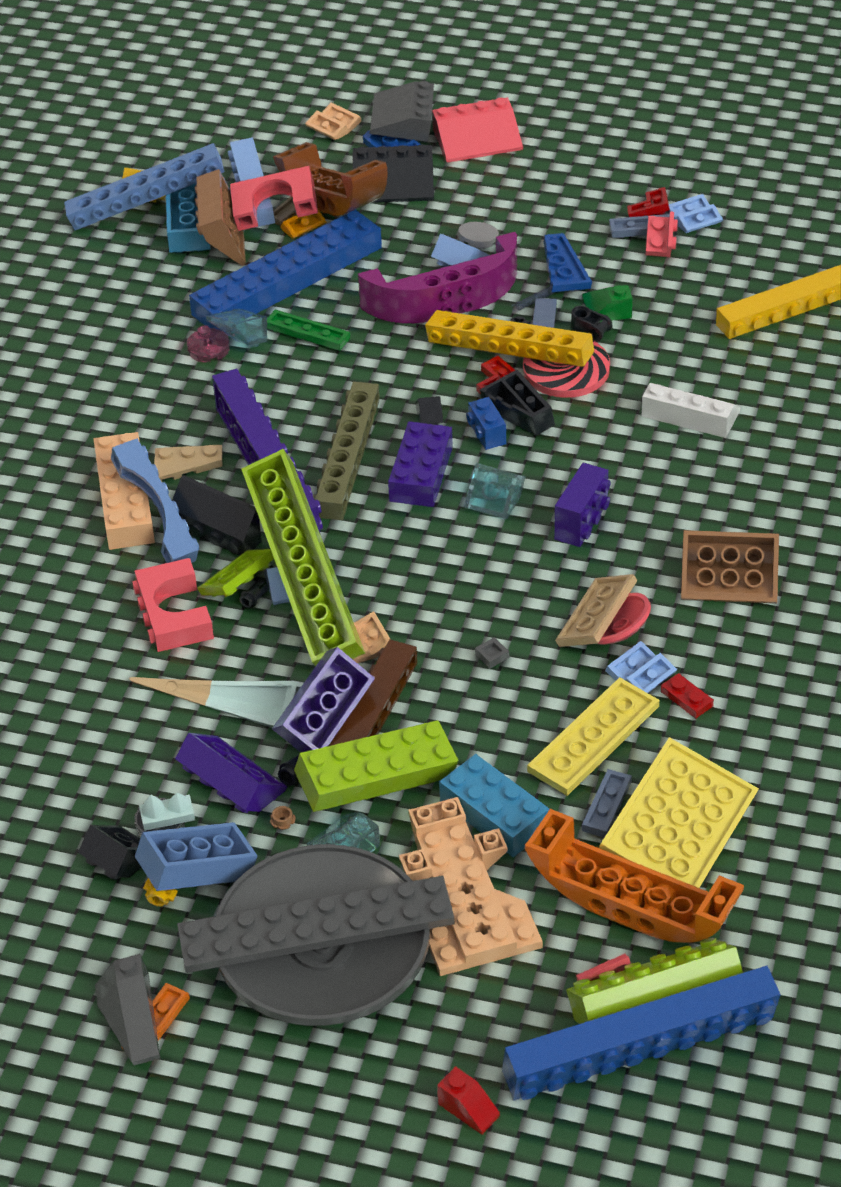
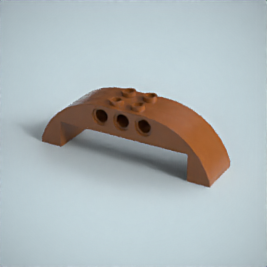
(334, 190)

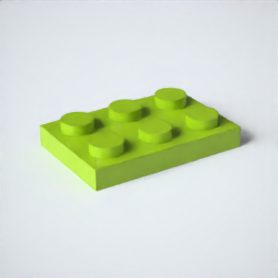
(236, 573)

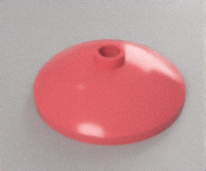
(628, 619)

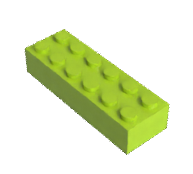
(375, 765)
(653, 980)

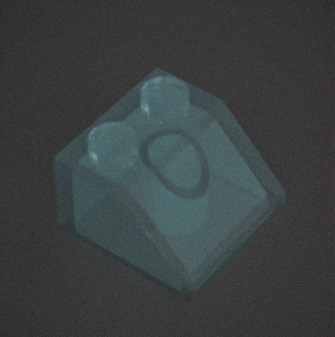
(494, 491)

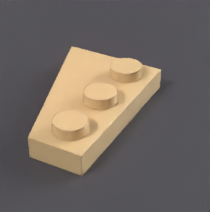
(181, 460)

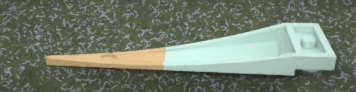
(251, 700)

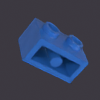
(486, 423)

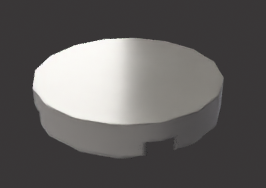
(478, 234)

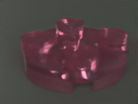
(215, 340)

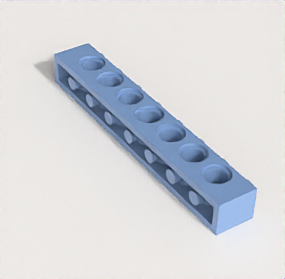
(142, 187)

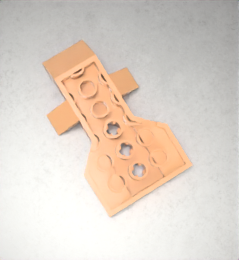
(486, 920)

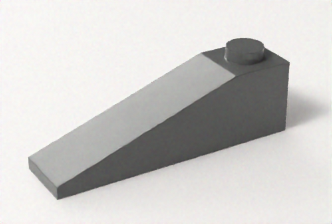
(128, 1007)

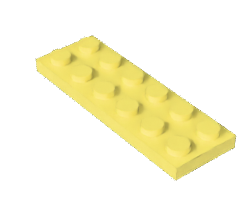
(593, 736)

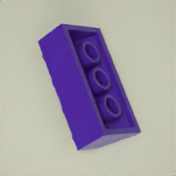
(229, 772)

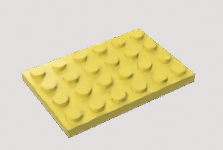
(680, 815)

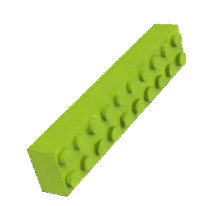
(301, 557)

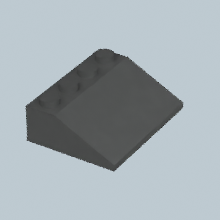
(403, 111)

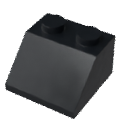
(111, 849)

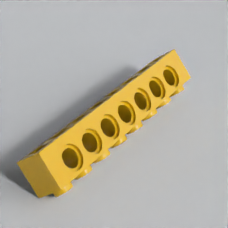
(510, 338)

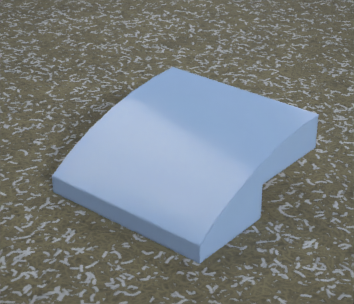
(694, 213)
(641, 668)

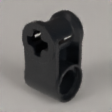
(588, 321)

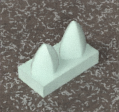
(162, 813)

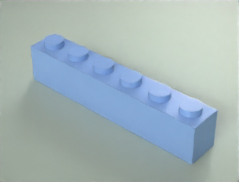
(247, 166)

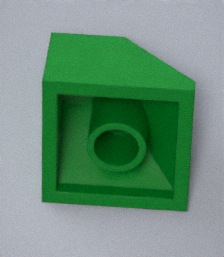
(610, 301)

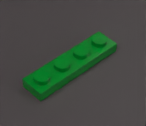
(308, 330)

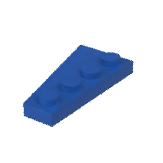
(563, 265)

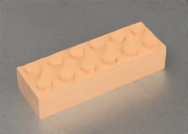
(124, 504)

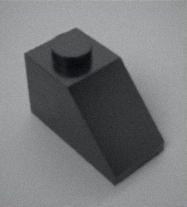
(429, 410)

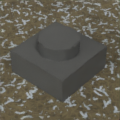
(492, 652)

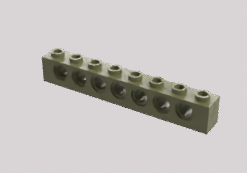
(347, 449)

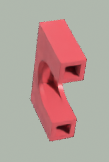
(250, 193)
(168, 628)

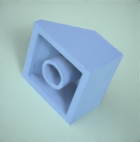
(452, 252)

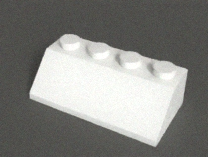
(689, 410)

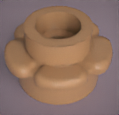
(282, 818)

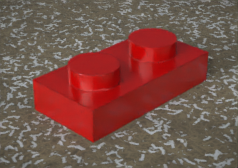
(687, 695)

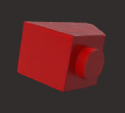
(467, 1100)

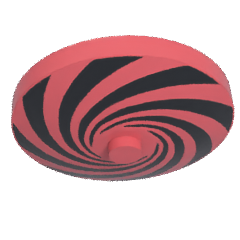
(566, 379)

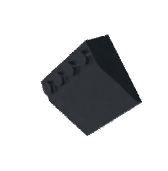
(407, 171)

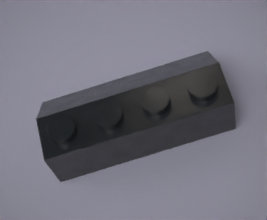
(218, 516)

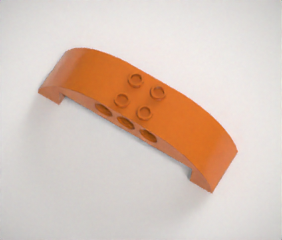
(626, 889)

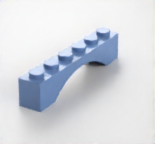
(134, 466)

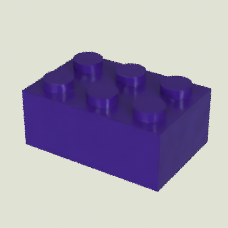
(581, 504)

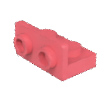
(660, 235)

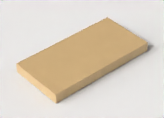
(596, 610)

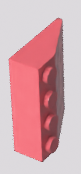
(476, 129)

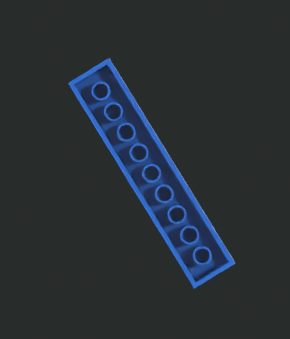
(289, 268)
(640, 1033)

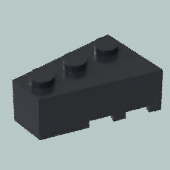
(520, 403)

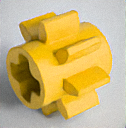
(158, 898)

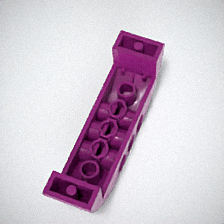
(448, 289)

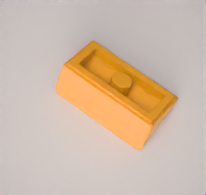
(299, 226)

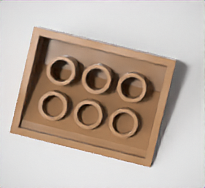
(216, 216)
(730, 566)

